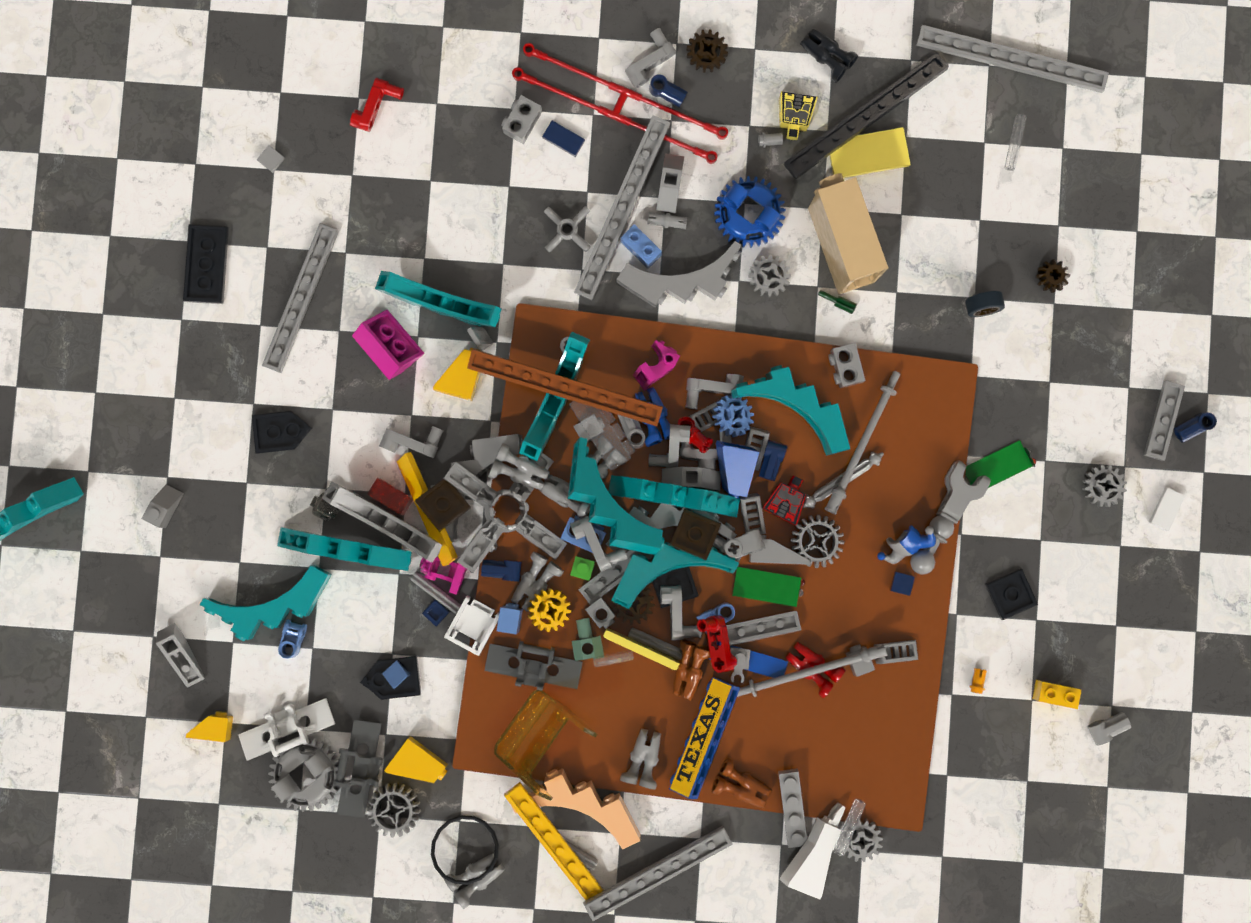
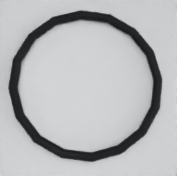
(466, 882)

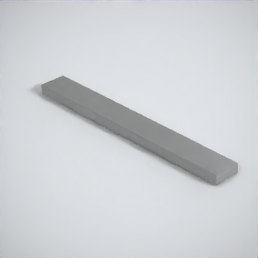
(300, 298)
(657, 873)

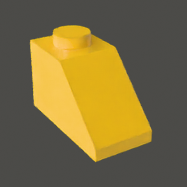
(213, 728)

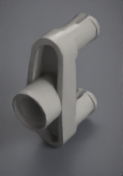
(705, 460)

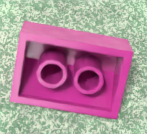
(387, 344)

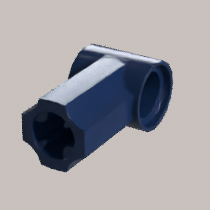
(669, 92)
(1194, 426)
(773, 456)
(498, 569)

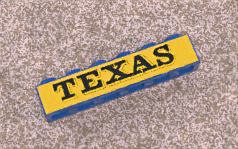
(704, 738)

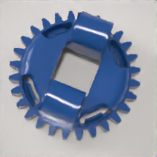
(738, 226)

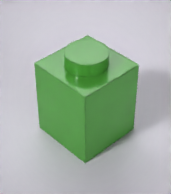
(582, 568)

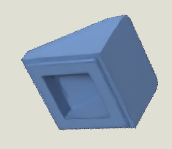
(395, 674)

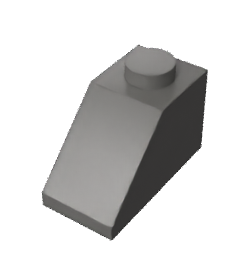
(162, 506)

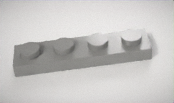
(1164, 420)
(608, 579)
(763, 628)
(792, 807)

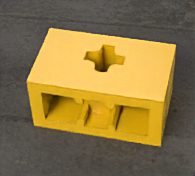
(1056, 694)

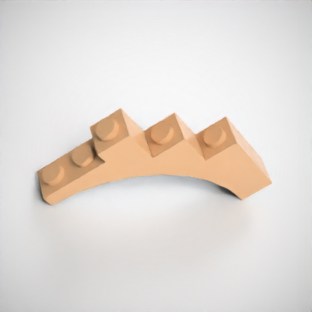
(584, 798)

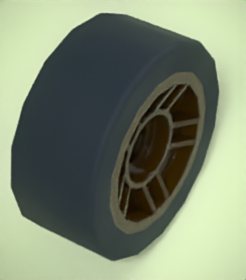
(985, 304)

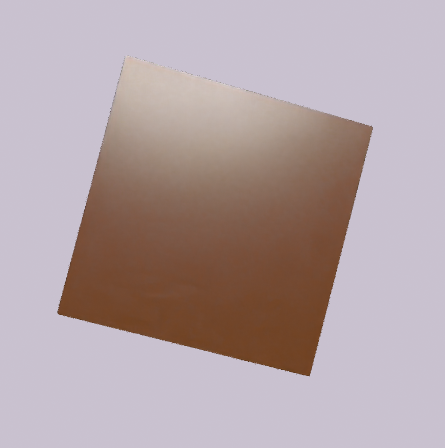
(870, 730)

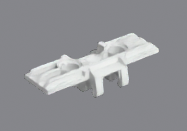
(283, 724)

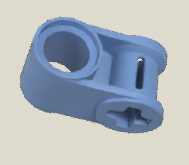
(716, 611)
(291, 637)

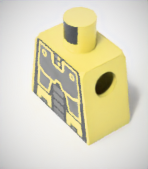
(795, 112)

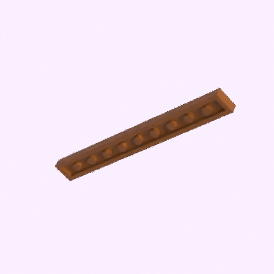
(565, 387)

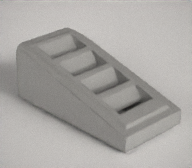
(480, 337)
(697, 415)
(765, 434)
(752, 497)
(887, 659)

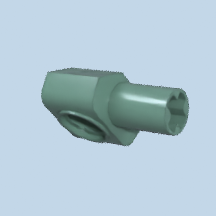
(585, 636)

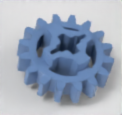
(731, 415)

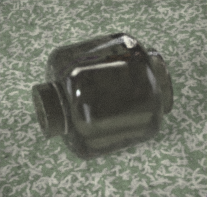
(323, 509)

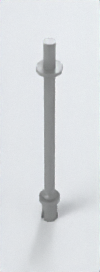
(839, 493)
(865, 655)

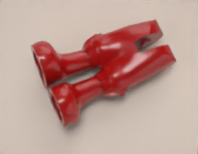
(813, 659)

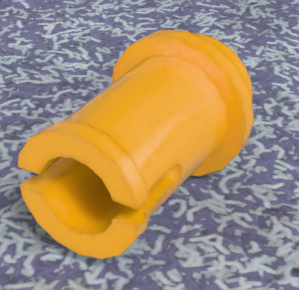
(978, 681)

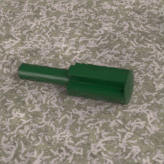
(840, 302)

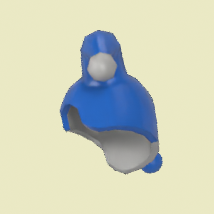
(908, 544)

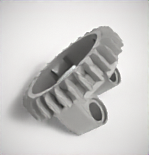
(318, 764)

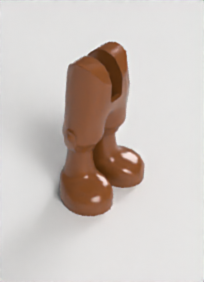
(685, 673)
(747, 788)

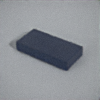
(563, 138)

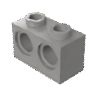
(526, 121)
(853, 365)

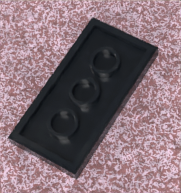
(205, 264)

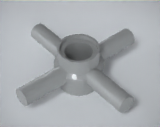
(563, 222)

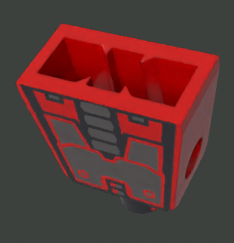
(786, 501)

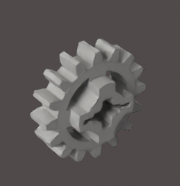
(762, 272)
(1102, 493)
(868, 840)

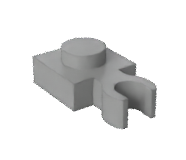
(743, 658)

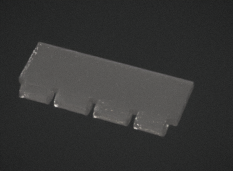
(603, 435)

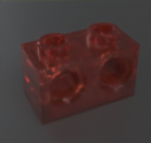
(390, 496)

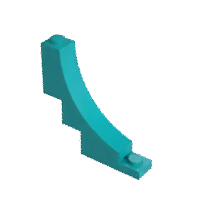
(588, 487)
(344, 549)

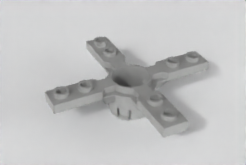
(493, 527)

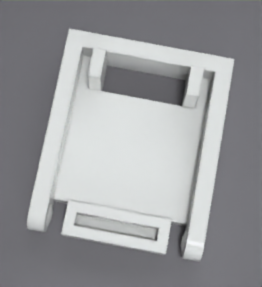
(475, 622)

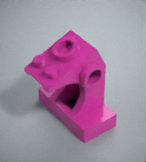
(648, 375)
(455, 574)

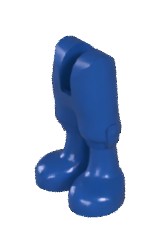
(654, 436)

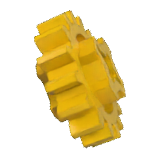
(541, 612)

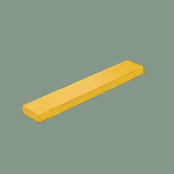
(418, 487)

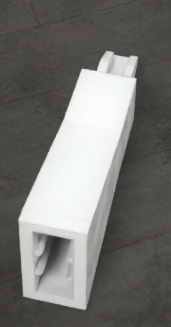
(810, 865)

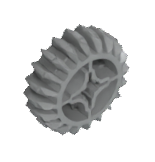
(831, 532)
(395, 818)

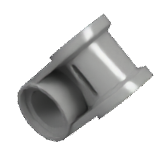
(748, 544)

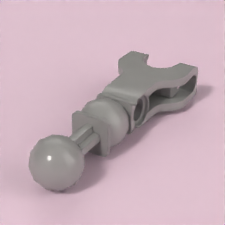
(949, 513)

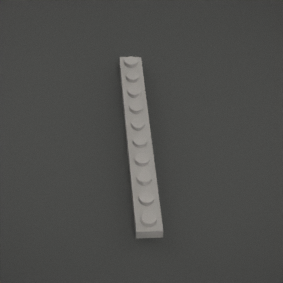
(1012, 58)
(622, 207)

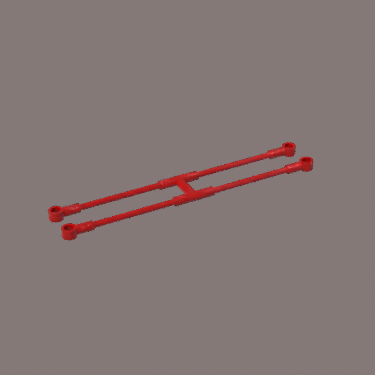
(624, 93)

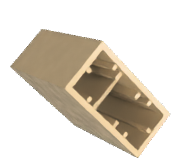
(846, 234)

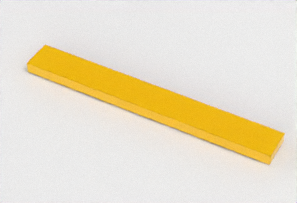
(553, 841)

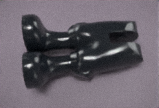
(822, 46)

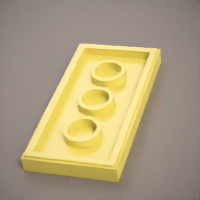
(871, 153)
(641, 649)

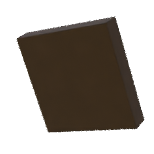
(442, 504)
(695, 534)

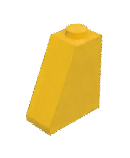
(459, 380)
(417, 763)

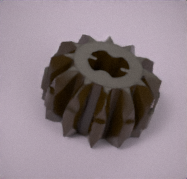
(1049, 281)

